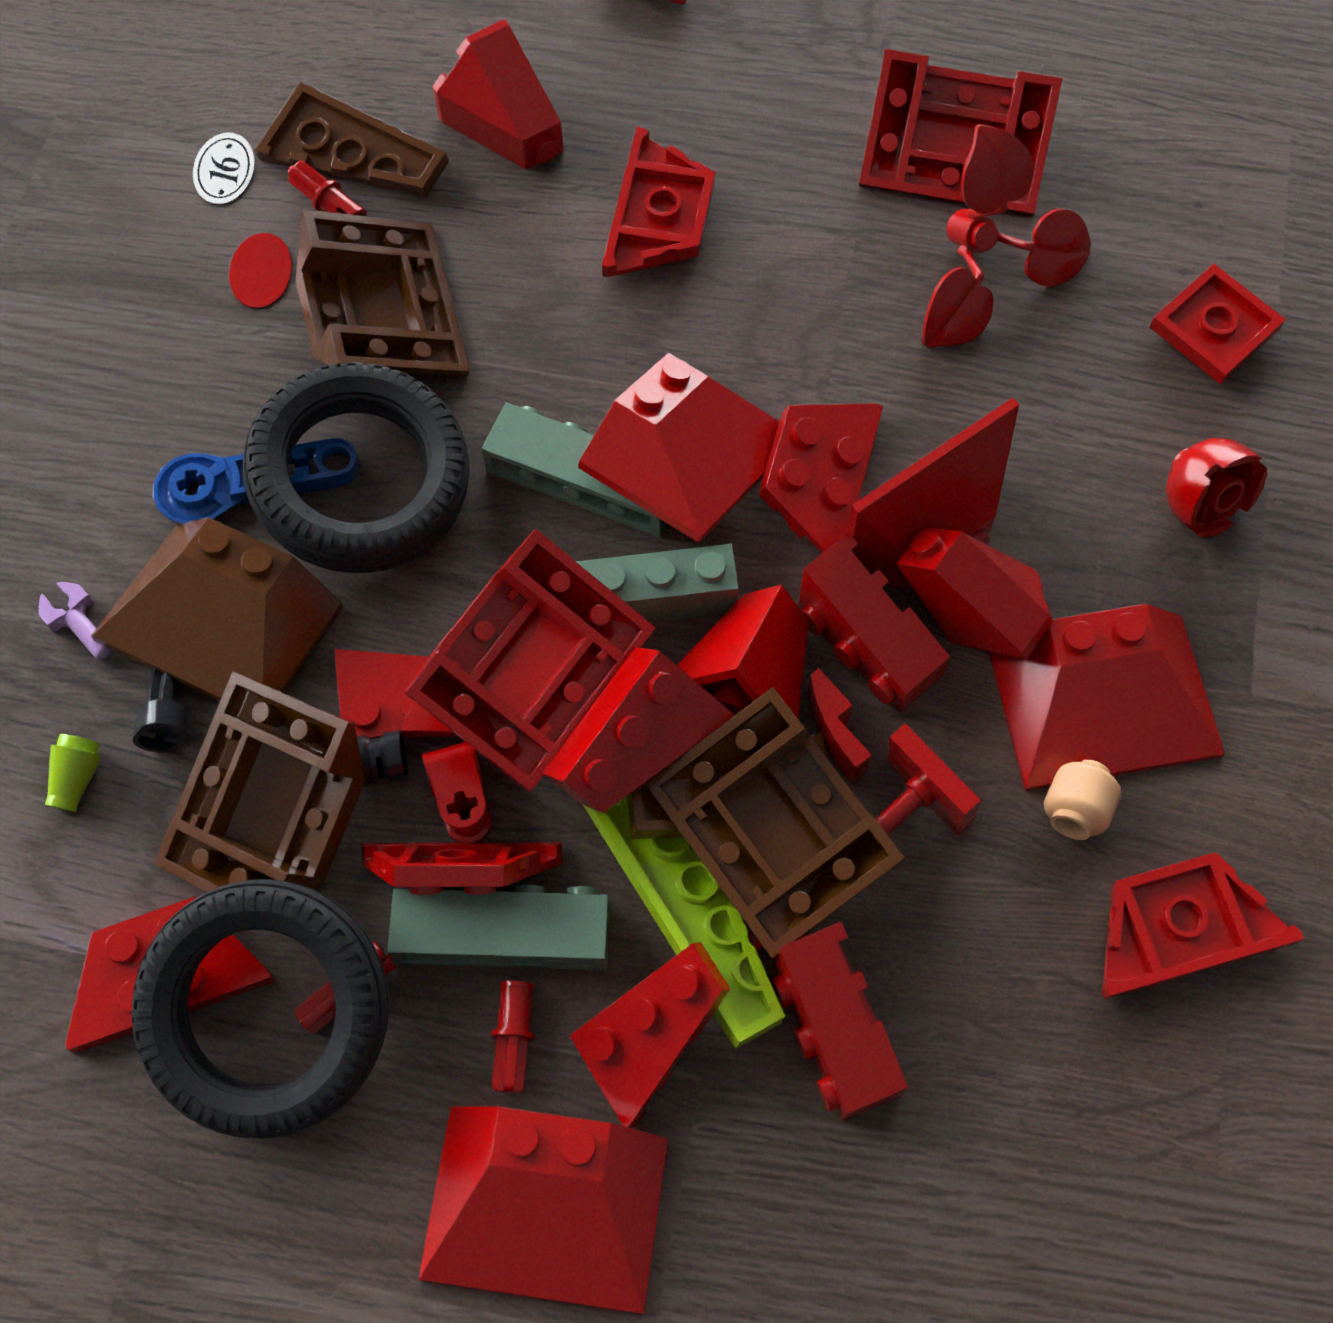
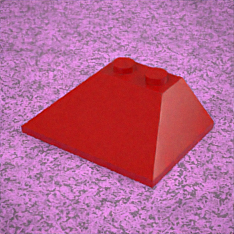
(929, 118)
(681, 447)
(946, 489)
(528, 659)
(1109, 692)
(545, 1207)

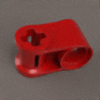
(458, 786)

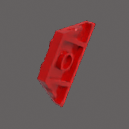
(658, 208)
(819, 467)
(470, 865)
(1185, 923)
(111, 968)

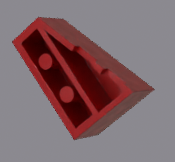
(868, 628)
(634, 730)
(837, 1024)

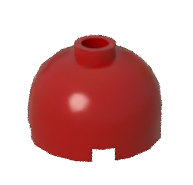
(1213, 483)

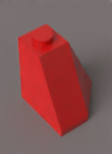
(499, 99)
(977, 592)
(752, 650)

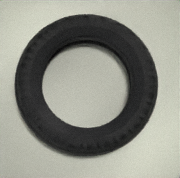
(347, 390)
(164, 1027)

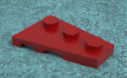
(648, 1029)

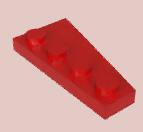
(373, 689)

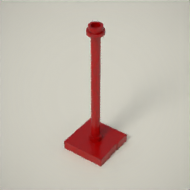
(927, 784)

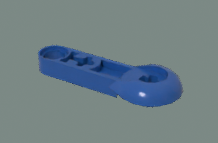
(223, 479)

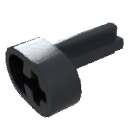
(162, 721)

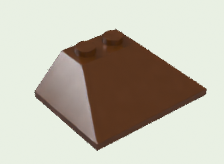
(377, 294)
(218, 607)
(265, 792)
(774, 822)

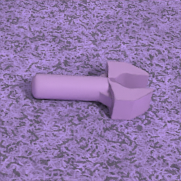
(74, 618)

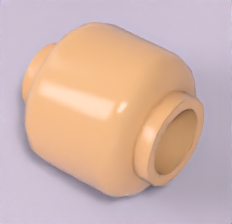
(1082, 799)

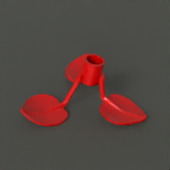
(995, 173)

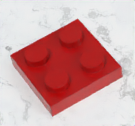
(1217, 323)

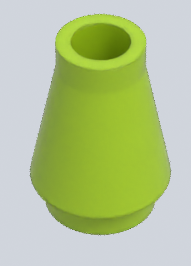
(70, 770)

